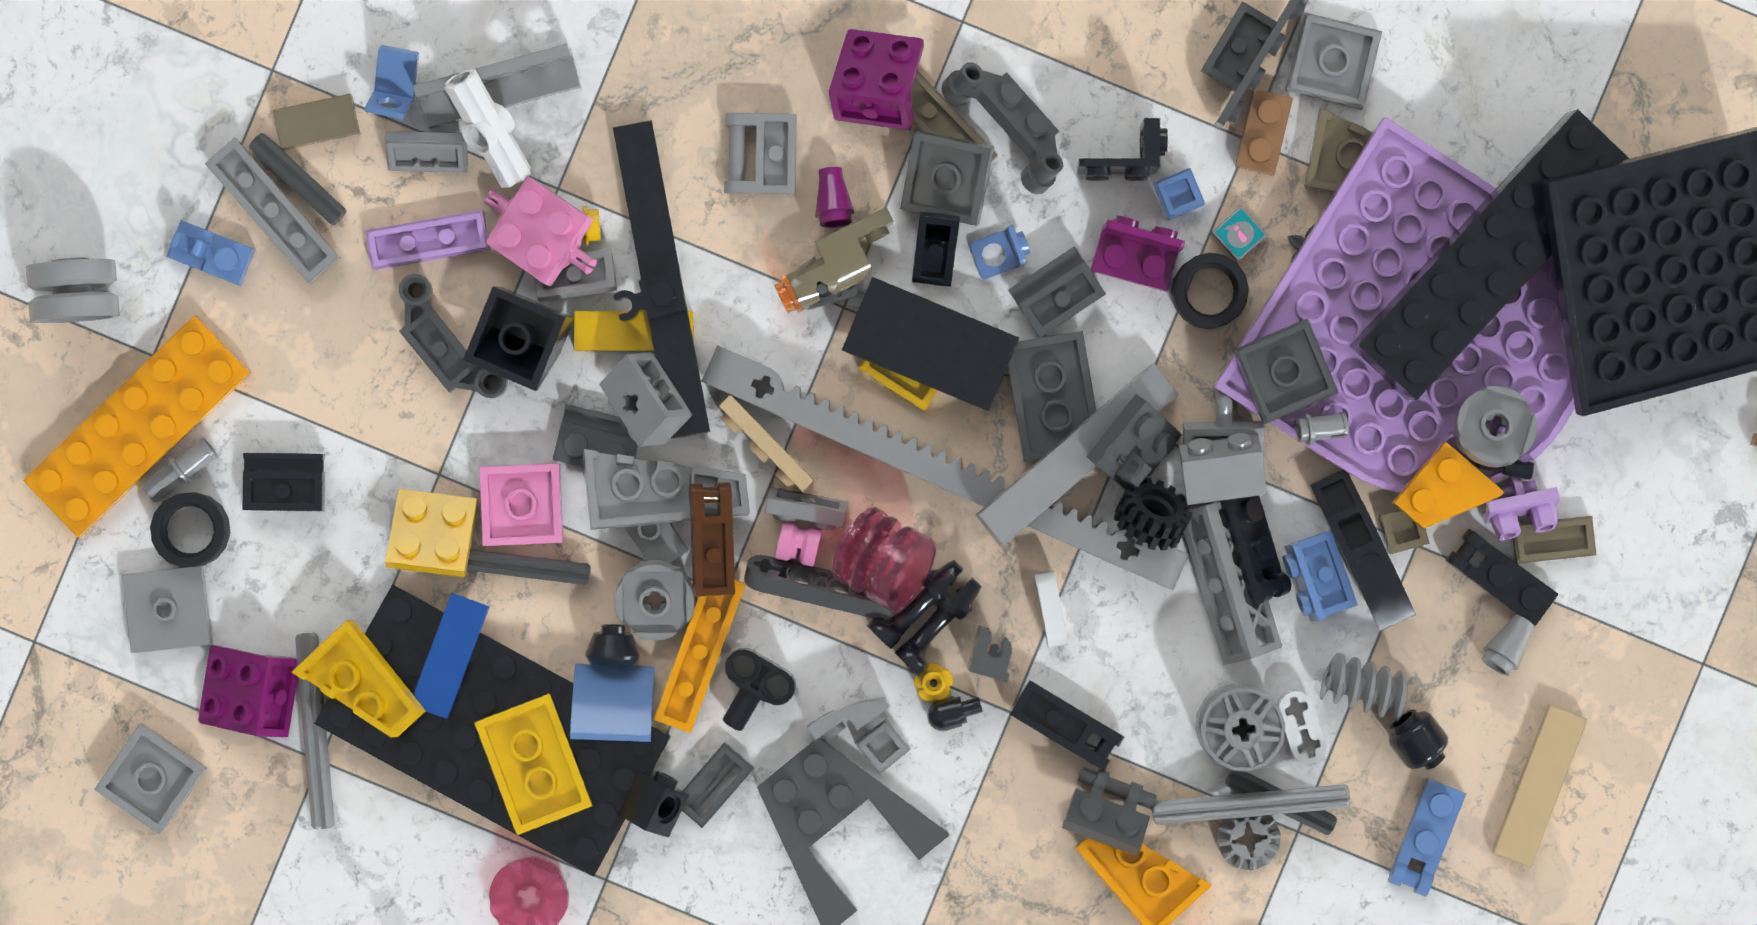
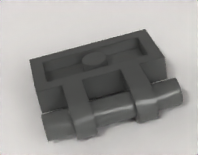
(1105, 820)

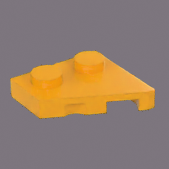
(1444, 488)

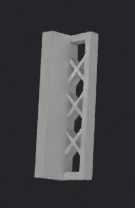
(507, 82)
(1223, 589)

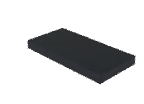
(930, 344)

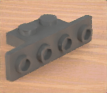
(1243, 48)

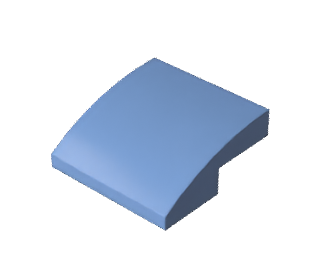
(612, 703)

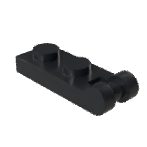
(1255, 549)
(1503, 578)
(1065, 724)

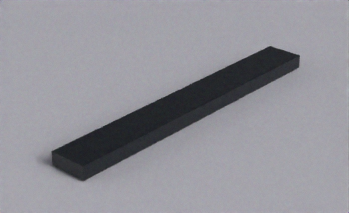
(658, 256)

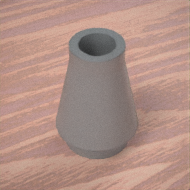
(1507, 647)

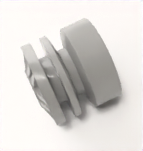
(1223, 710)

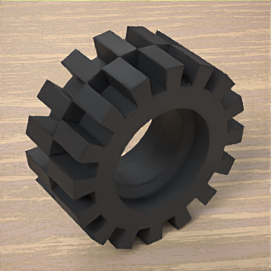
(1153, 514)

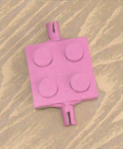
(539, 231)

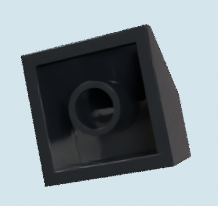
(518, 338)

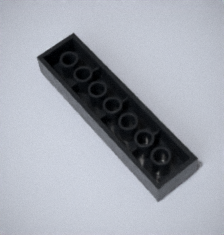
(1478, 264)

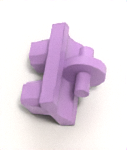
(1505, 511)

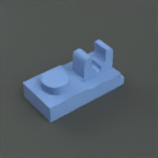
(210, 253)

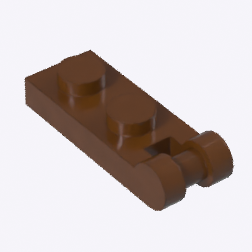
(712, 540)

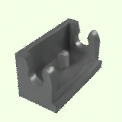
(991, 663)

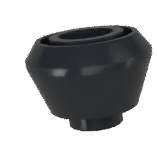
(612, 647)

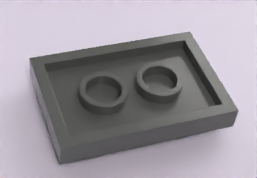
(1050, 390)

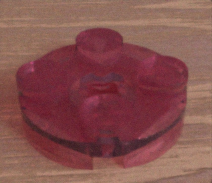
(521, 874)

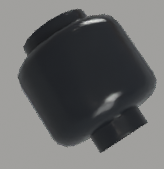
(1418, 740)

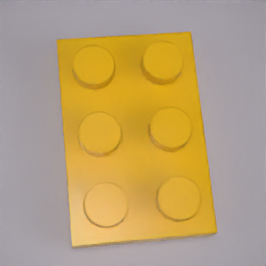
(533, 764)

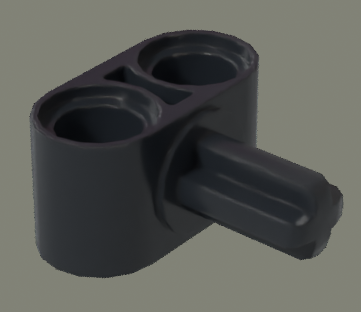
(753, 687)

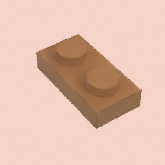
(1263, 132)

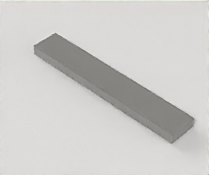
(1067, 460)

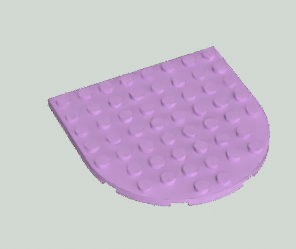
(1360, 254)

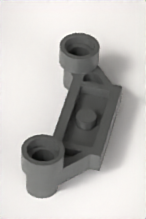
(1015, 115)
(439, 345)

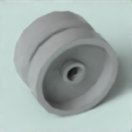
(72, 290)

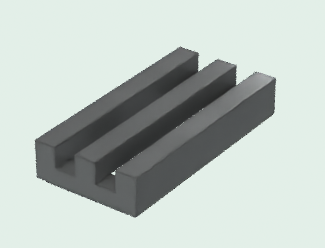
(735, 759)

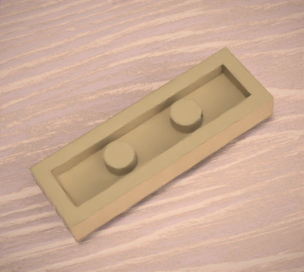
(764, 445)

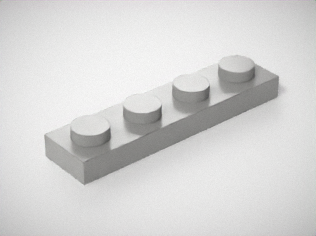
(272, 210)

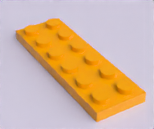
(137, 426)

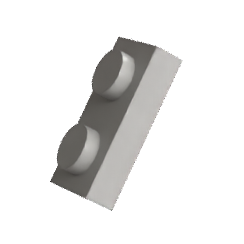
(575, 283)
(792, 505)

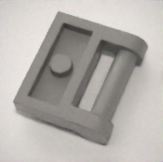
(773, 153)

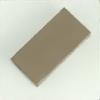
(316, 121)
(1569, 539)

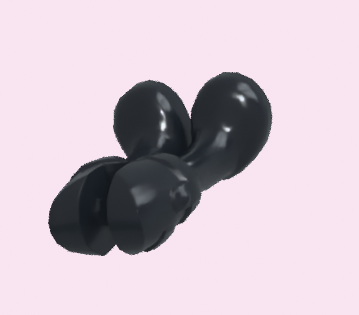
(948, 608)

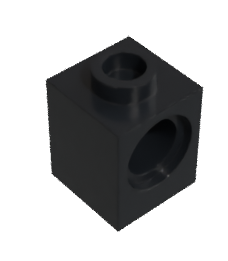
(654, 803)

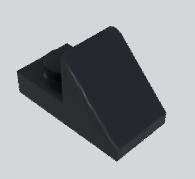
(935, 249)

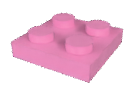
(521, 504)

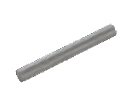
(315, 741)
(1251, 804)

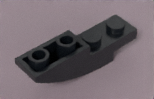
(1363, 550)

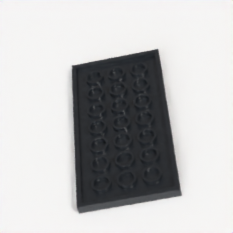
(451, 754)

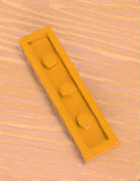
(697, 659)

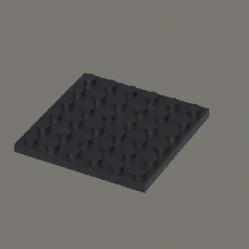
(1657, 270)

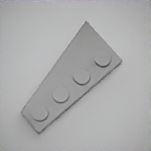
(648, 492)

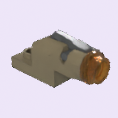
(840, 268)

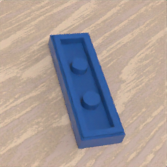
(450, 654)

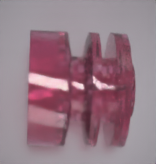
(883, 559)

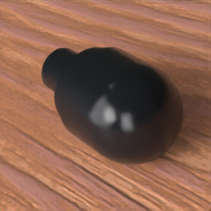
(952, 712)

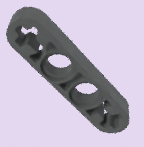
(779, 577)

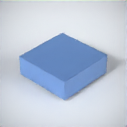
(1179, 194)

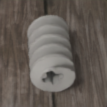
(1365, 685)

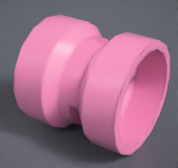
(798, 543)

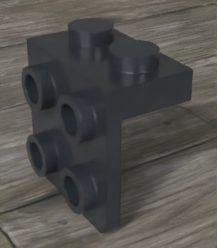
(1152, 146)

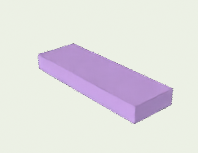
(427, 240)

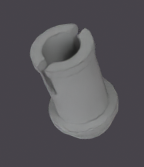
(1321, 427)

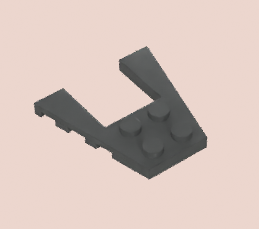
(815, 795)

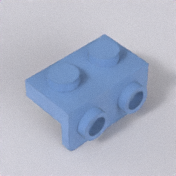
(1319, 576)

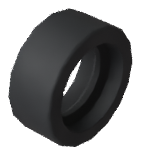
(1239, 284)
(160, 522)

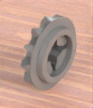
(1237, 853)

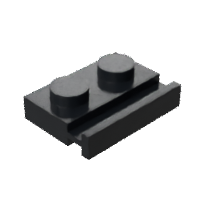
(283, 482)

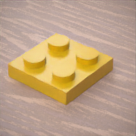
(431, 532)

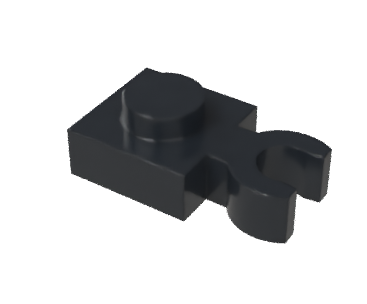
(658, 296)

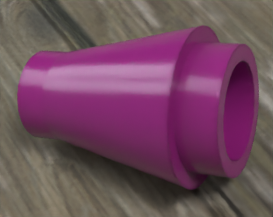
(833, 200)

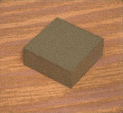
(1402, 532)

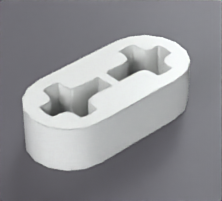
(1051, 609)
(1310, 723)

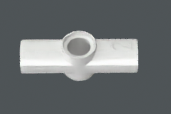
(487, 128)

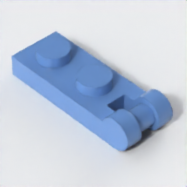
(1427, 836)

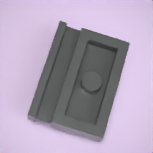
(1057, 292)
(591, 431)

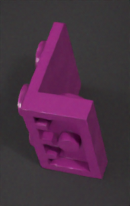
(875, 79)
(1137, 254)
(248, 692)

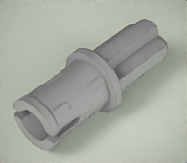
(179, 470)

